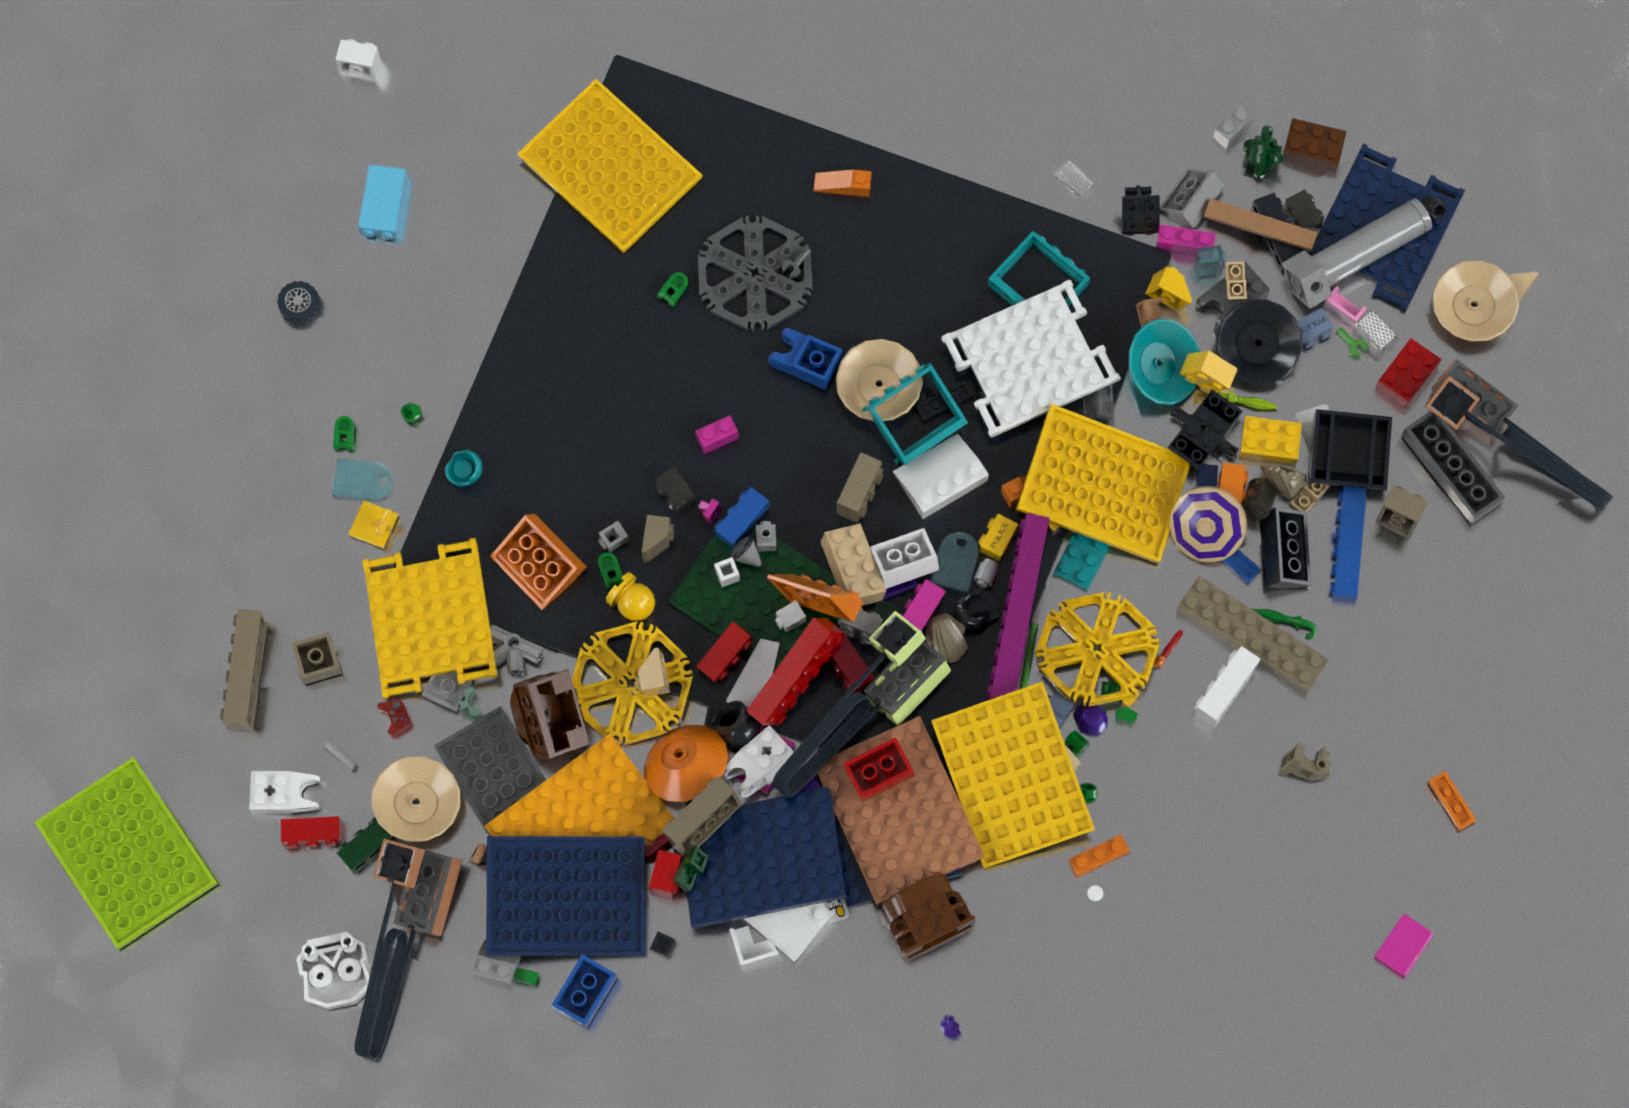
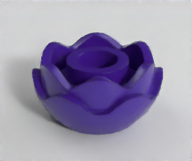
(949, 1027)

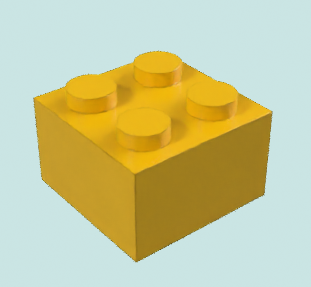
(1208, 371)

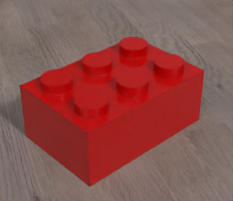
(1408, 373)
(879, 769)

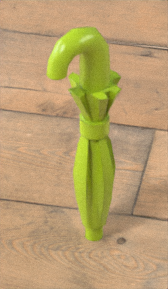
(1253, 402)

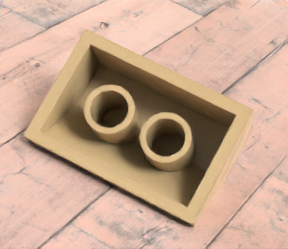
(653, 675)

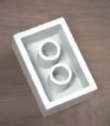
(905, 558)

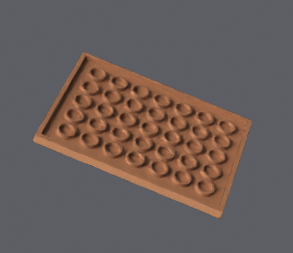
(909, 828)

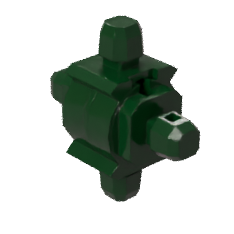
(1263, 151)

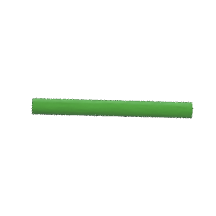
(1028, 655)

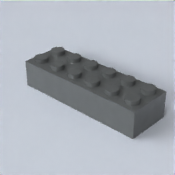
(1453, 466)

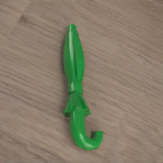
(1296, 621)

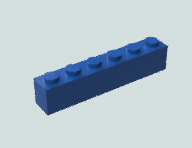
(1349, 544)

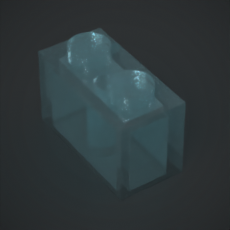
(1210, 261)

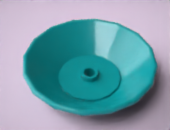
(1170, 345)

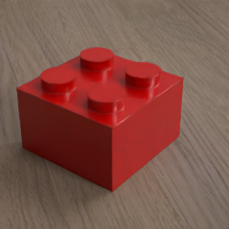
(664, 874)

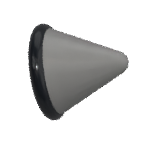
(746, 552)

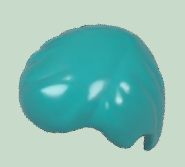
(464, 468)

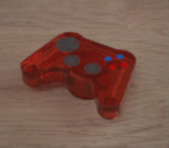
(397, 715)

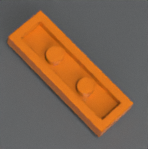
(1452, 801)
(1099, 855)

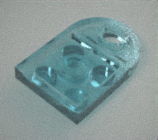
(359, 480)
(956, 562)

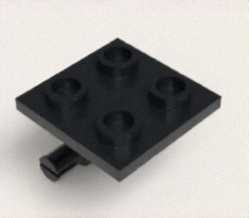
(1139, 211)

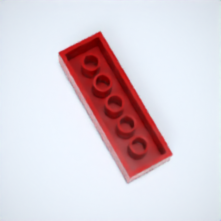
(795, 672)

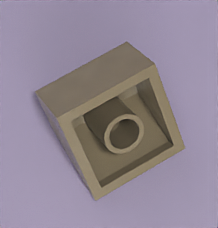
(656, 536)

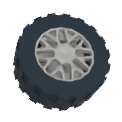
(298, 302)

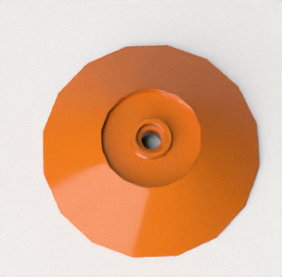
(683, 777)

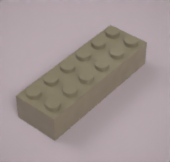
(244, 670)

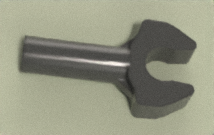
(795, 264)

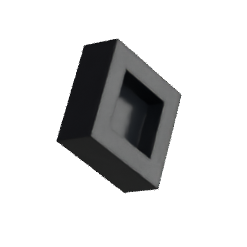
(662, 944)

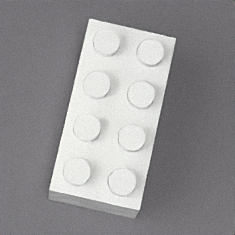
(1226, 688)

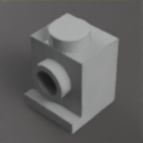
(614, 530)
(766, 543)

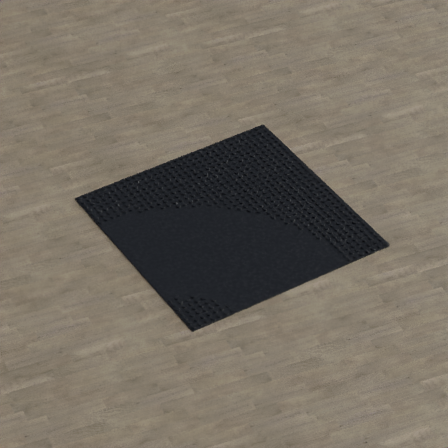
(607, 383)

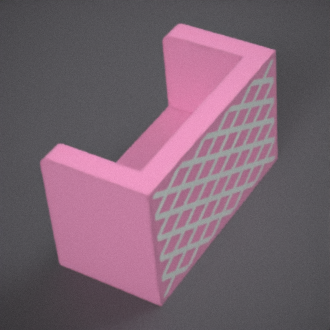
(1344, 308)

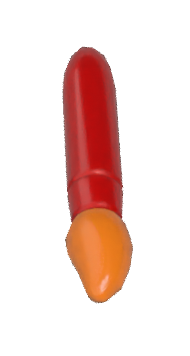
(1167, 650)

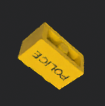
(998, 537)

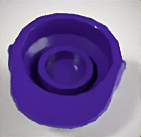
(1090, 719)

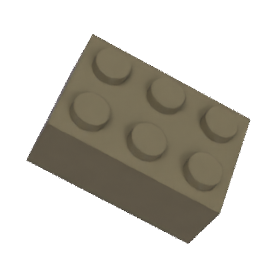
(860, 487)
(1401, 511)

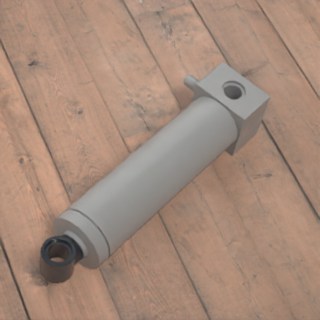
(1314, 275)

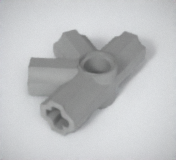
(516, 655)

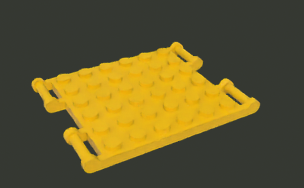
(430, 618)

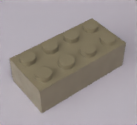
(702, 816)

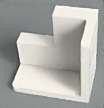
(747, 952)

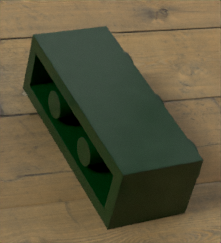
(363, 846)

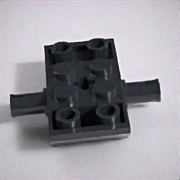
(1215, 417)

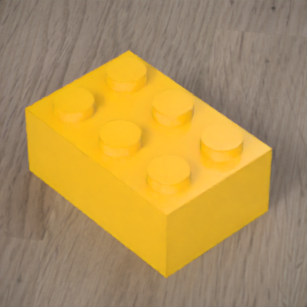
(1270, 440)

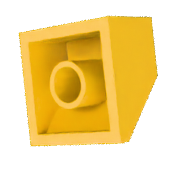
(1171, 286)

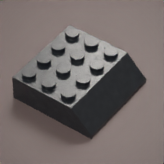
(1350, 449)

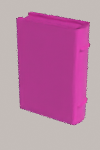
(1403, 946)

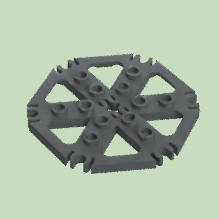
(755, 286)

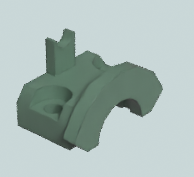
(471, 713)

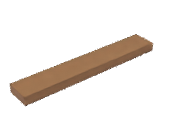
(1260, 224)

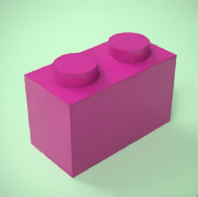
(717, 434)

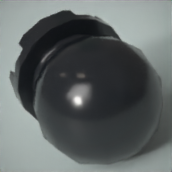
(735, 725)

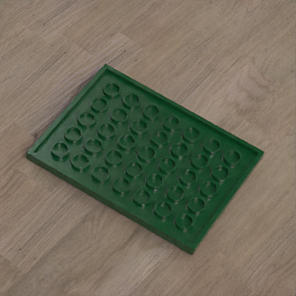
(752, 599)

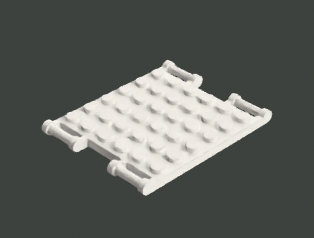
(1030, 358)

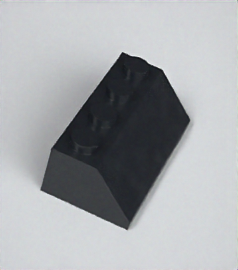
(1286, 549)

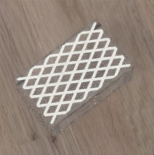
(1375, 332)

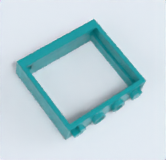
(1052, 253)

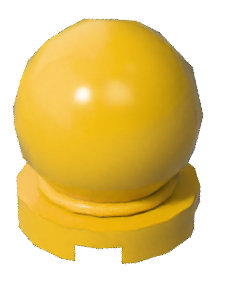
(633, 599)

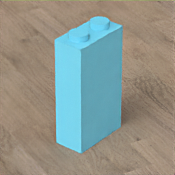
(382, 201)

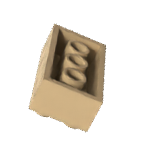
(853, 563)

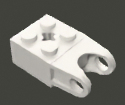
(758, 761)
(287, 795)

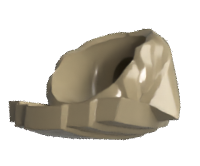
(1284, 480)
(946, 637)

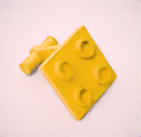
(373, 524)

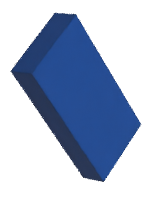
(1242, 566)

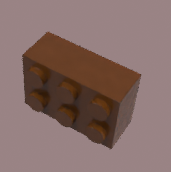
(1314, 145)

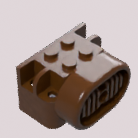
(548, 714)
(926, 916)

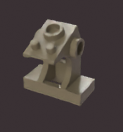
(1297, 764)

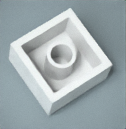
(358, 59)

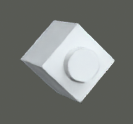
(727, 572)
(790, 617)

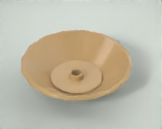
(1478, 284)
(873, 363)
(413, 780)

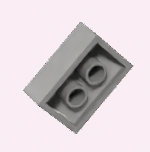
(1191, 196)

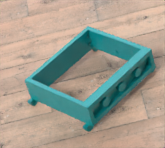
(932, 438)

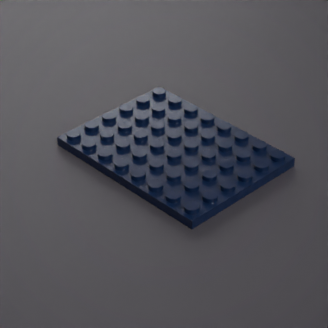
(769, 860)
(565, 896)

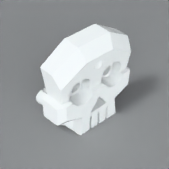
(337, 986)

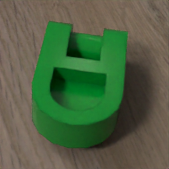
(678, 283)
(343, 427)
(608, 563)

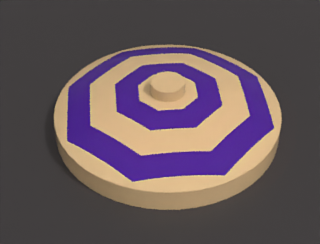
(1208, 524)

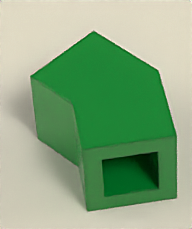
(1126, 715)
(526, 976)

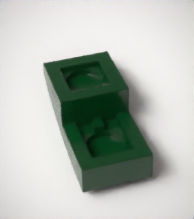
(691, 866)

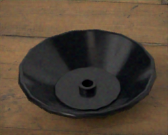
(1275, 330)

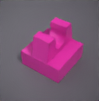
(710, 510)

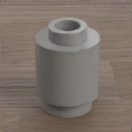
(986, 573)

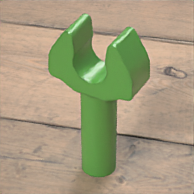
(1353, 343)

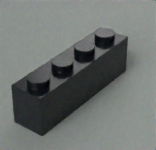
(1272, 207)

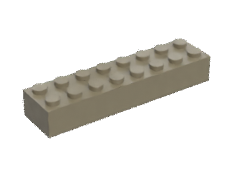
(1241, 626)

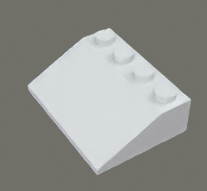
(941, 475)
(794, 928)

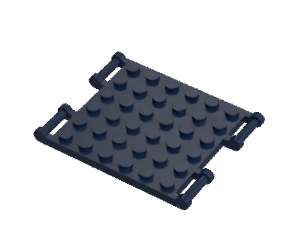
(1370, 194)

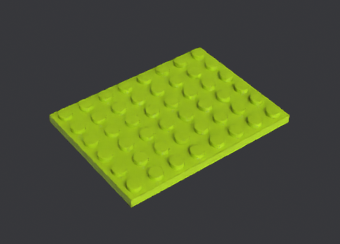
(125, 853)

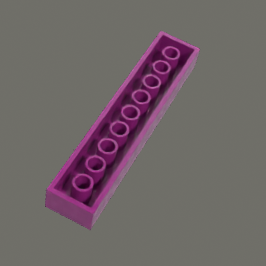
(1019, 605)

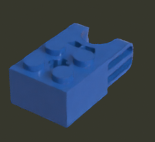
(809, 359)

